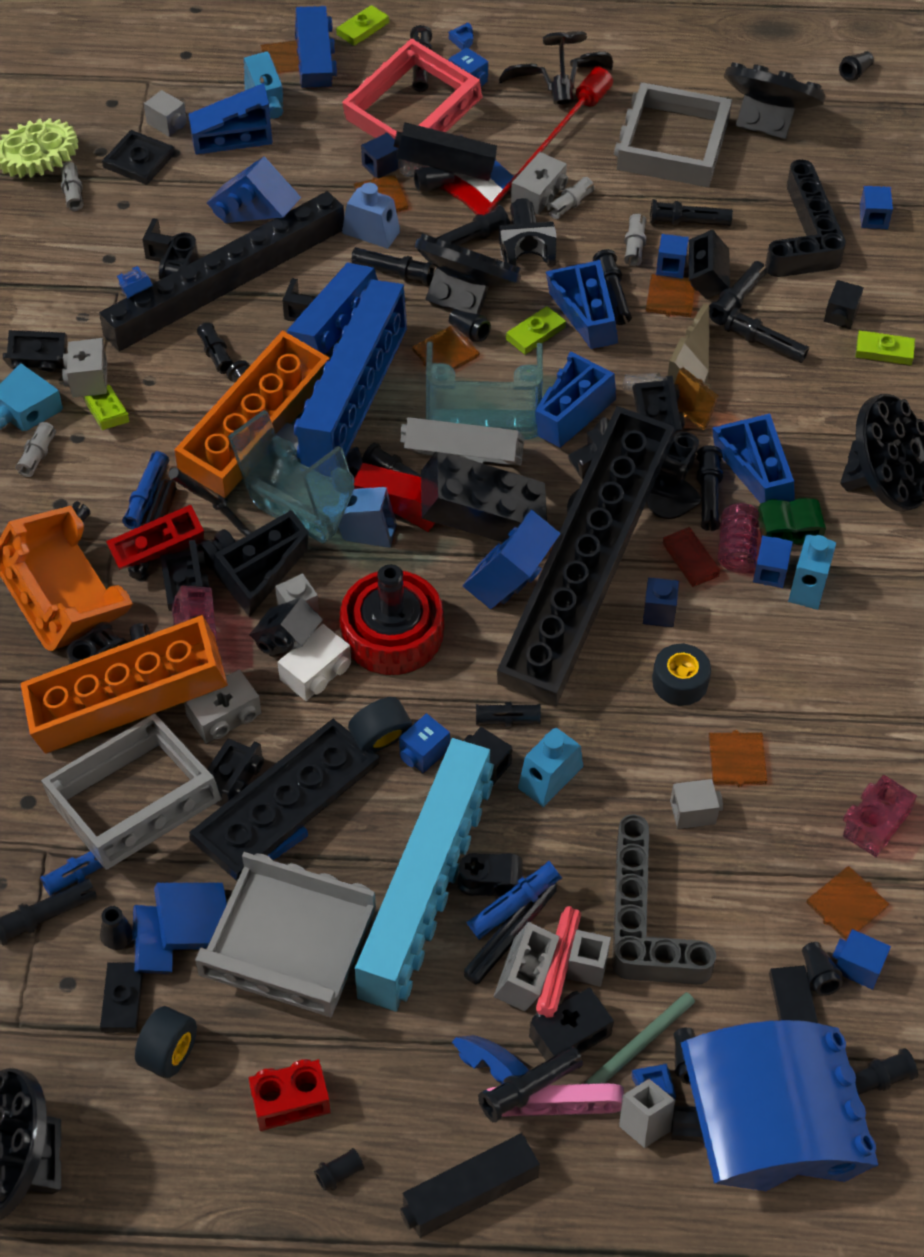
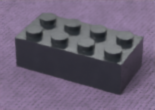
(478, 496)

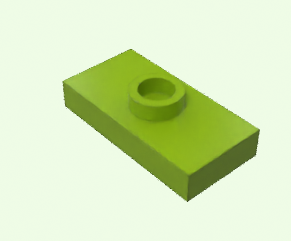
(362, 25)
(535, 330)
(885, 347)
(107, 409)

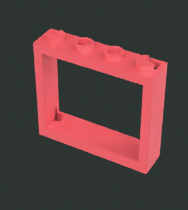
(467, 91)

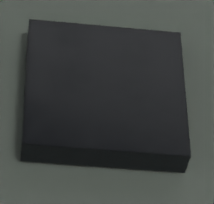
(138, 157)

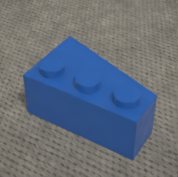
(315, 46)
(232, 122)
(254, 195)
(585, 302)
(574, 399)
(756, 457)
(513, 562)

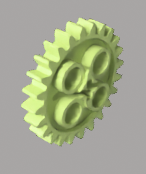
(37, 147)

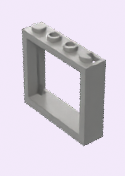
(667, 165)
(490, 443)
(152, 820)

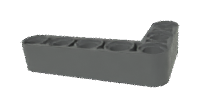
(634, 911)

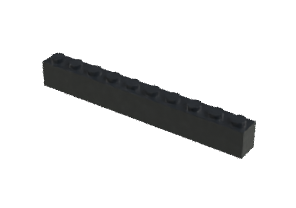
(222, 271)

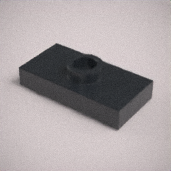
(121, 998)

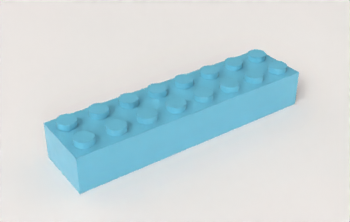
(423, 876)

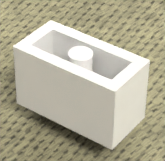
(315, 663)

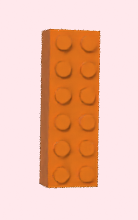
(274, 382)
(123, 684)

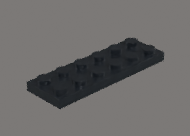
(284, 798)

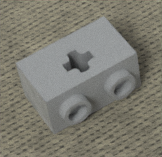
(540, 181)
(85, 367)
(224, 709)
(526, 966)

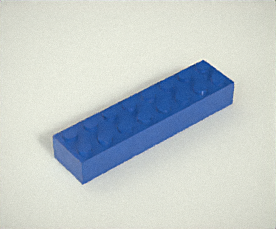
(353, 373)

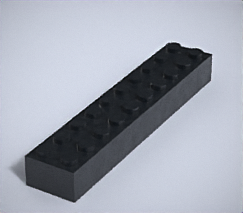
(585, 556)

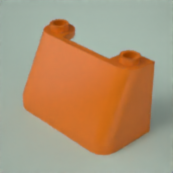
(55, 579)

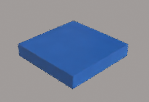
(189, 913)

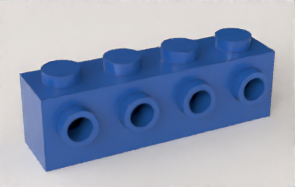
(331, 310)

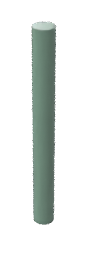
(642, 1040)

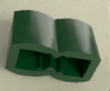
(791, 519)

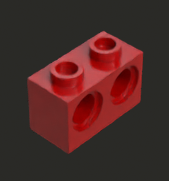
(292, 1103)

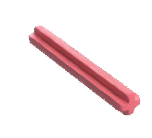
(553, 985)

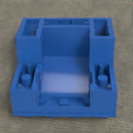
(778, 1104)

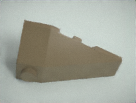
(693, 350)

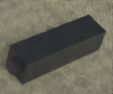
(445, 151)
(469, 1185)

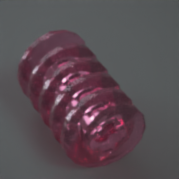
(738, 537)

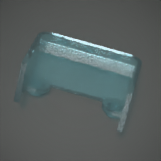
(483, 402)
(283, 484)

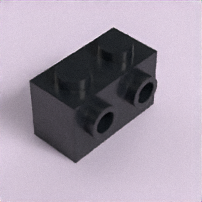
(709, 264)

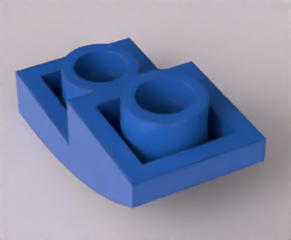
(148, 946)
(482, 1053)

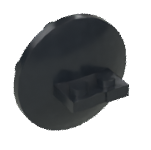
(771, 98)
(463, 274)
(888, 453)
(27, 1140)

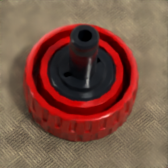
(392, 621)

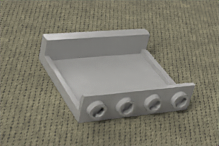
(288, 934)

